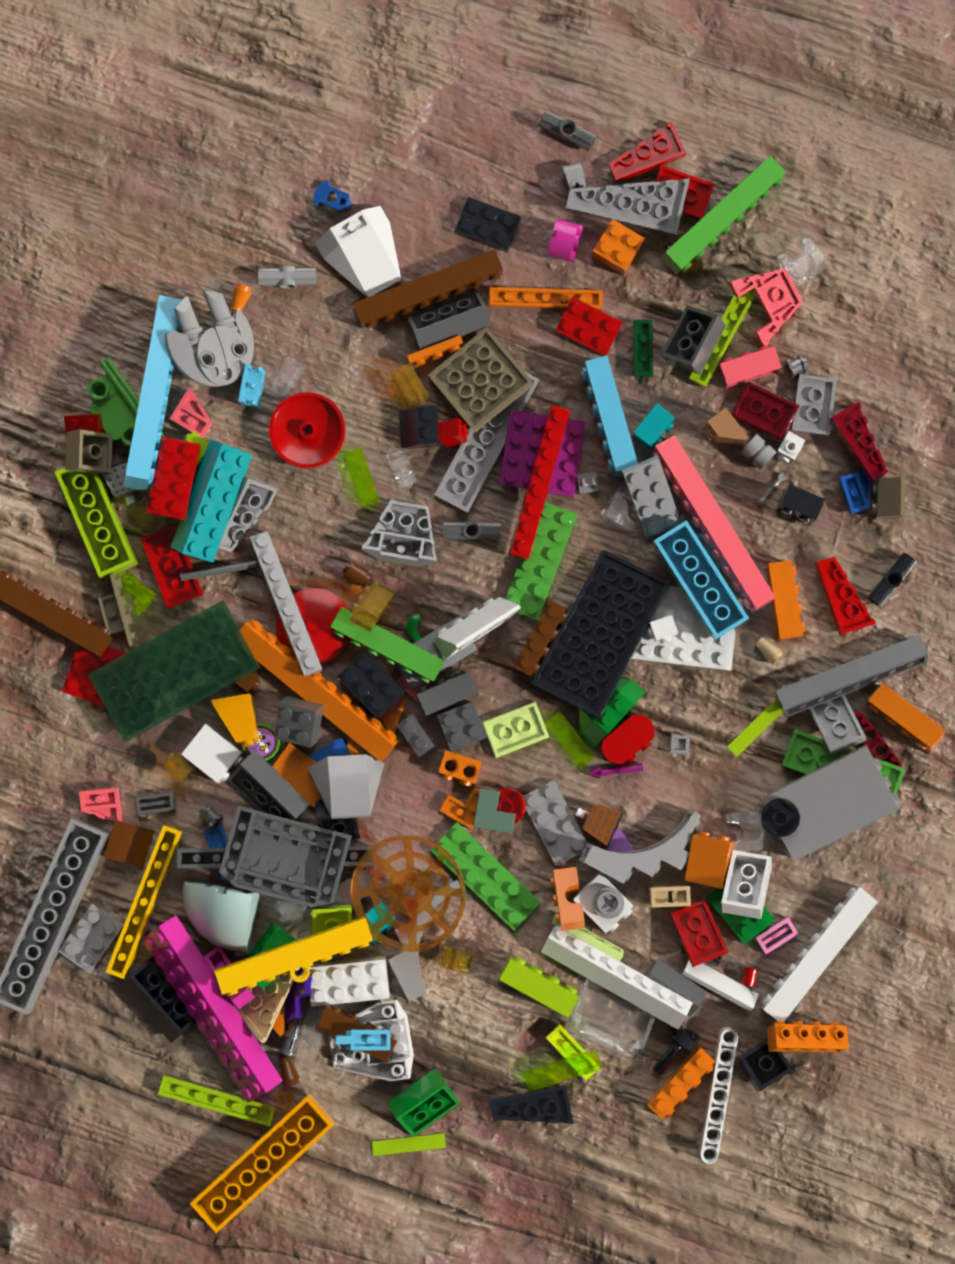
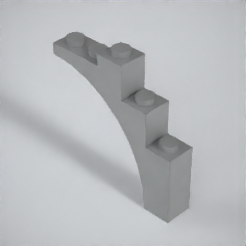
(646, 860)
(407, 963)

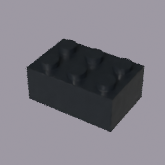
(371, 685)

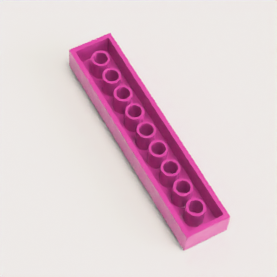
(211, 1010)

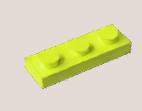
(566, 1044)

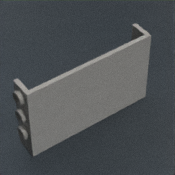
(836, 801)

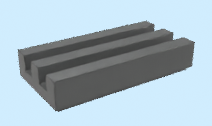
(171, 801)

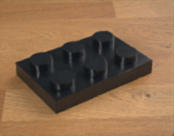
(487, 224)

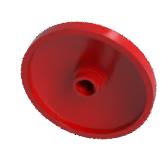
(307, 430)
(318, 613)

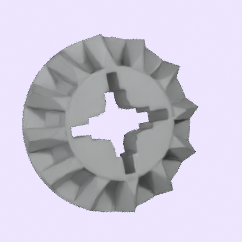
(607, 912)

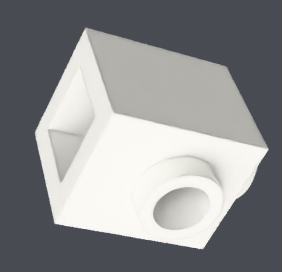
(790, 447)
(662, 629)

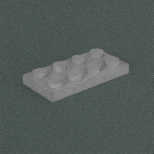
(651, 497)
(428, 645)
(555, 823)

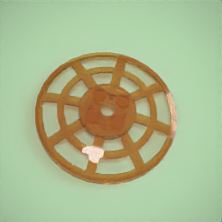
(400, 900)

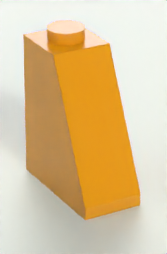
(239, 717)

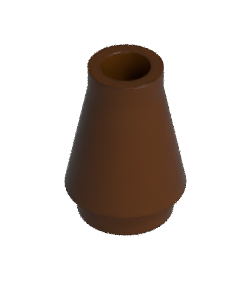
(288, 1072)

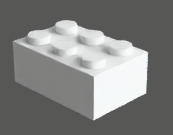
(746, 884)

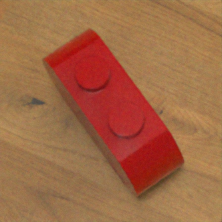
(628, 739)

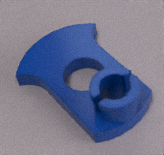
(324, 190)

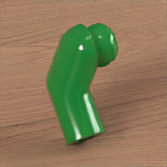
(411, 627)

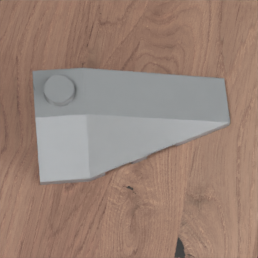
(250, 503)

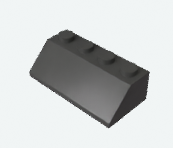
(449, 319)
(266, 788)

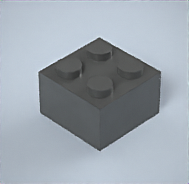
(298, 721)
(462, 726)

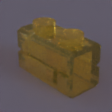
(409, 386)

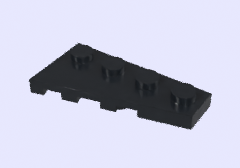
(538, 1105)

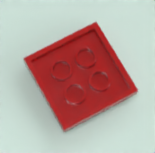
(84, 663)

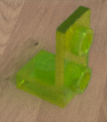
(143, 594)

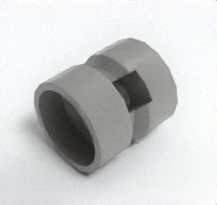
(758, 452)

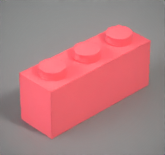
(749, 366)

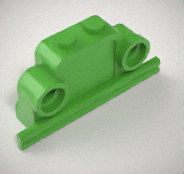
(116, 404)

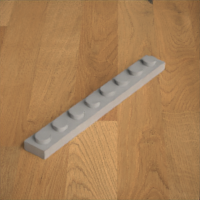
(285, 604)

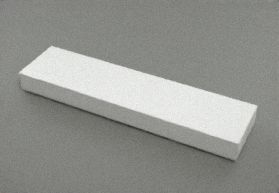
(721, 985)

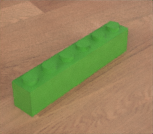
(389, 645)

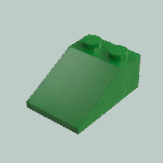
(743, 927)

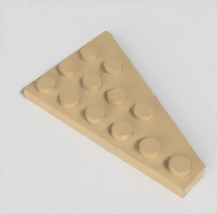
(264, 1008)

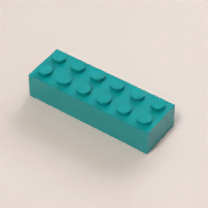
(211, 500)

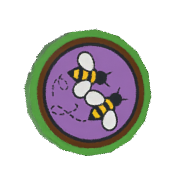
(267, 744)

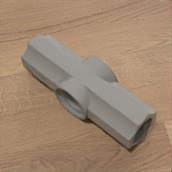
(287, 277)

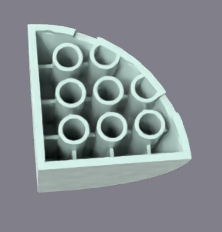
(222, 914)

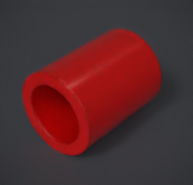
(749, 976)

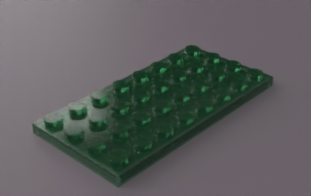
(174, 671)

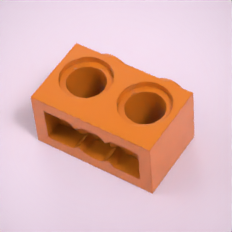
(461, 762)

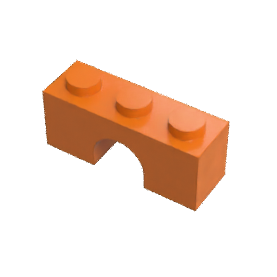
(570, 914)

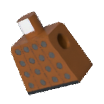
(600, 822)

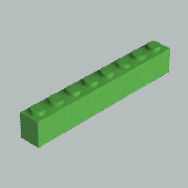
(723, 215)

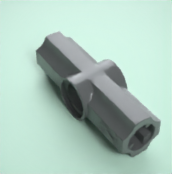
(556, 125)
(485, 531)

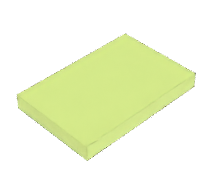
(515, 729)

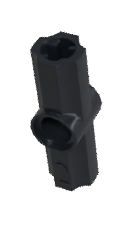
(899, 571)

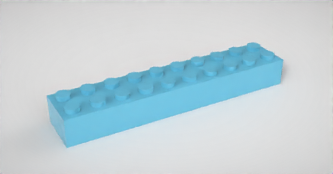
(152, 399)

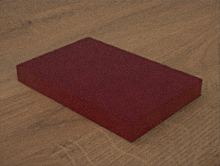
(765, 410)

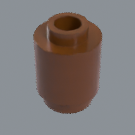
(357, 574)

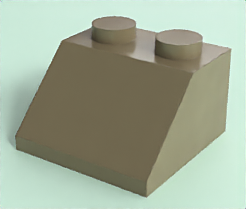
(88, 452)
(888, 498)

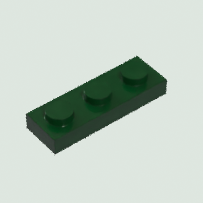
(643, 348)

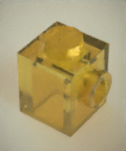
(178, 766)
(456, 959)

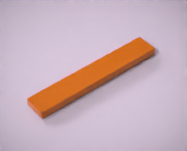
(541, 297)

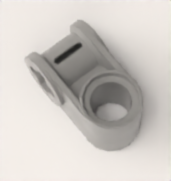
(573, 176)

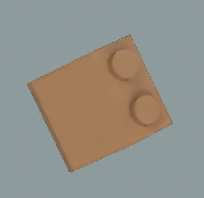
(725, 430)

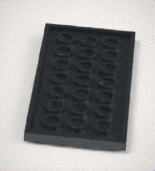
(601, 634)

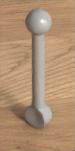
(781, 477)

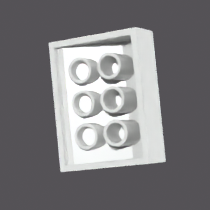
(474, 626)

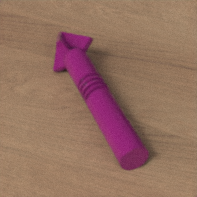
(597, 772)

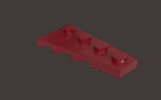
(854, 433)

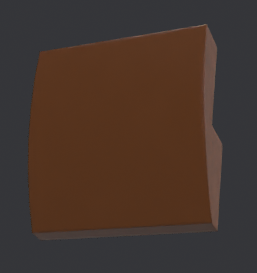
(129, 843)

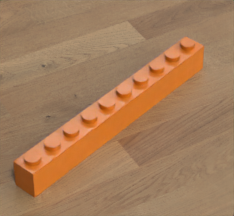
(314, 688)

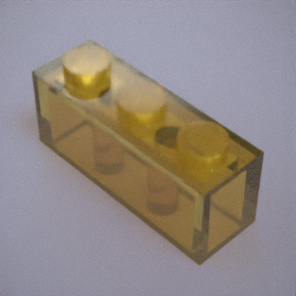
(371, 605)

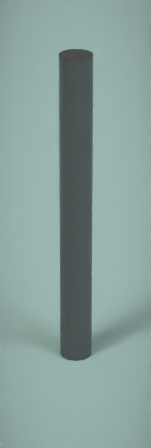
(218, 570)

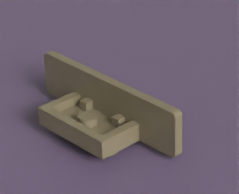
(115, 612)

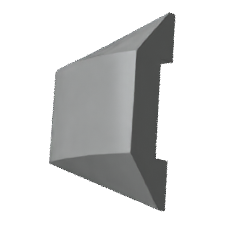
(403, 535)
(347, 784)

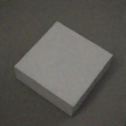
(679, 744)

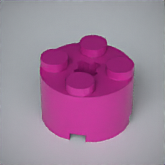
(565, 240)

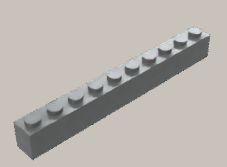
(213, 857)

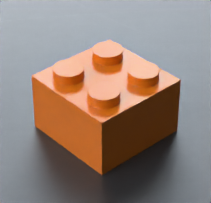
(618, 247)

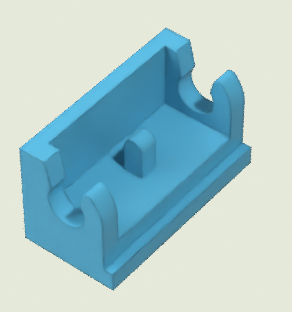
(252, 386)

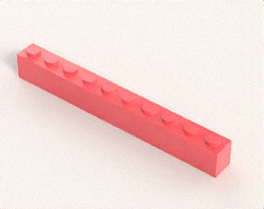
(713, 524)

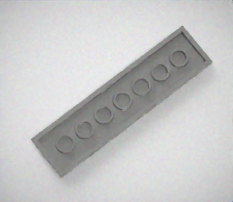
(478, 456)

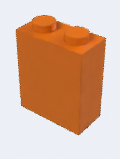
(709, 859)

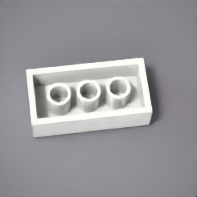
(349, 981)

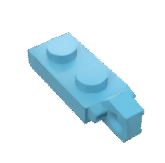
(365, 1039)

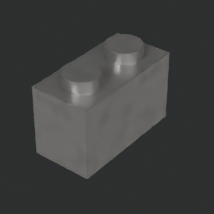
(415, 735)

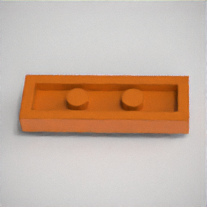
(435, 351)

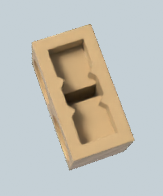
(669, 896)

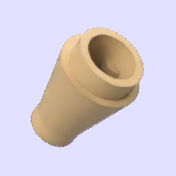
(769, 651)

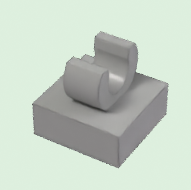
(587, 483)

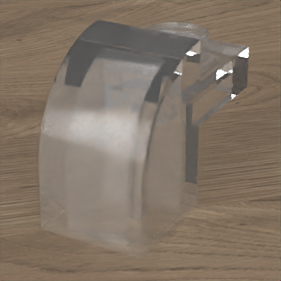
(401, 468)

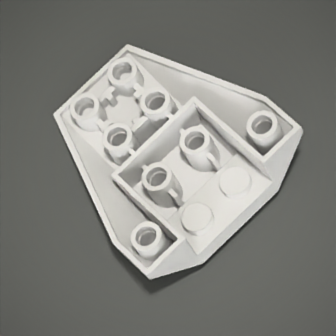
(362, 251)
(399, 1065)

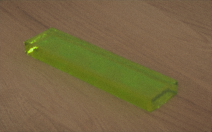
(562, 1070)

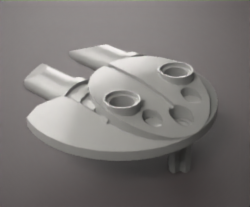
(213, 345)

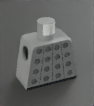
(116, 484)

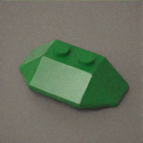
(622, 700)

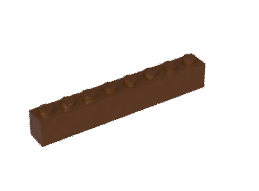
(428, 289)
(54, 617)

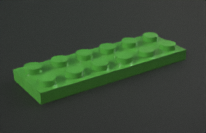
(535, 575)
(810, 753)
(487, 877)

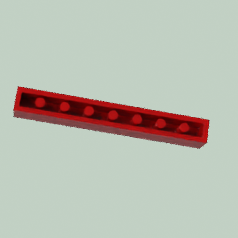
(539, 482)

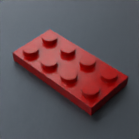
(173, 478)
(168, 565)

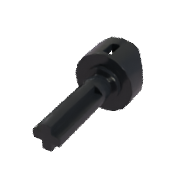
(683, 1039)

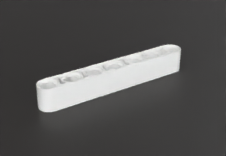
(718, 1104)

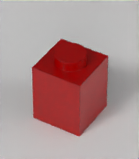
(452, 432)

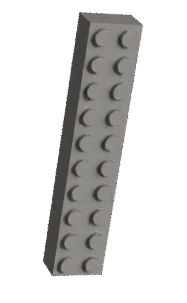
(51, 915)

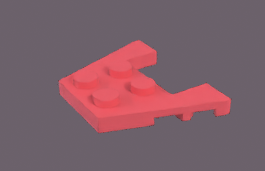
(776, 296)

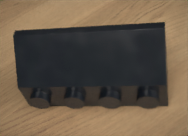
(158, 999)

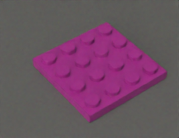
(521, 446)

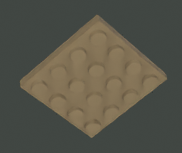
(481, 379)

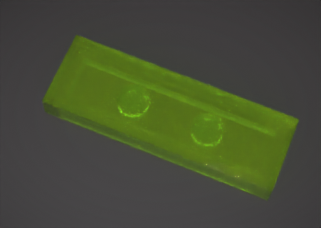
(361, 477)
(570, 739)

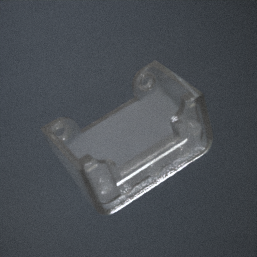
(609, 1021)

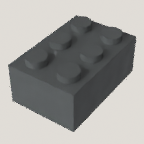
(693, 339)

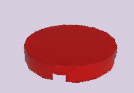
(512, 802)

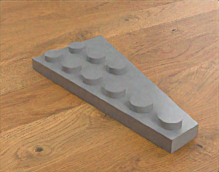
(643, 204)

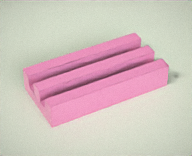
(790, 926)

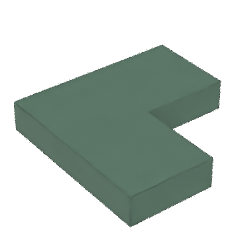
(488, 816)

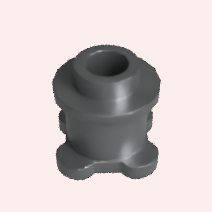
(796, 366)
(209, 815)

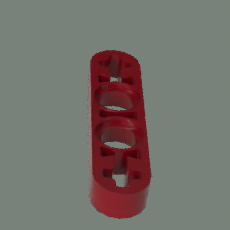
(876, 741)

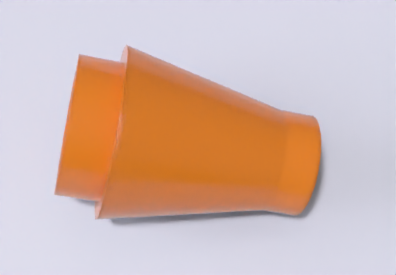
(240, 296)

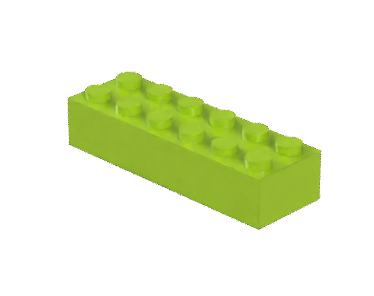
(97, 521)

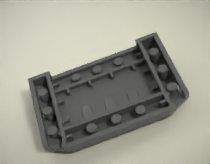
(284, 858)

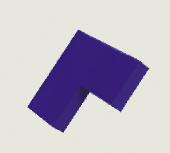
(294, 999)

